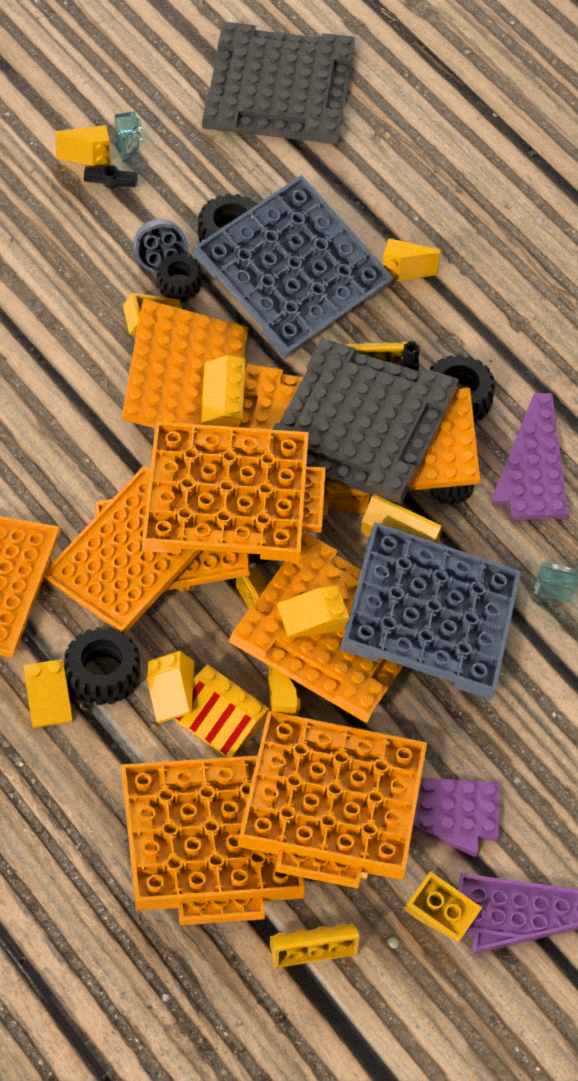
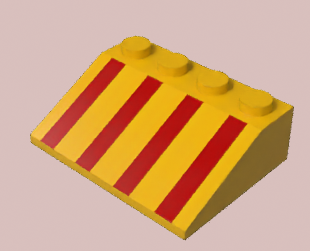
(223, 713)

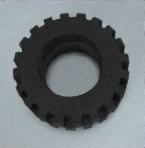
(221, 211)
(473, 375)
(102, 687)

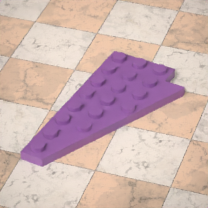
(533, 472)
(458, 812)
(517, 911)

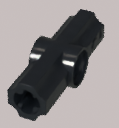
(110, 176)
(411, 356)

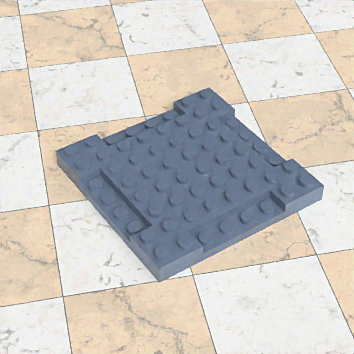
(293, 265)
(432, 610)

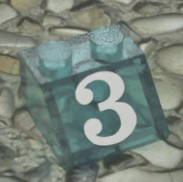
(127, 134)
(556, 581)

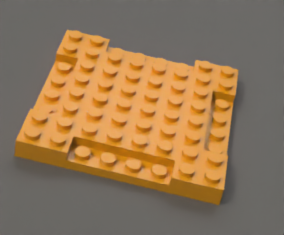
(315, 659)

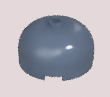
(148, 246)

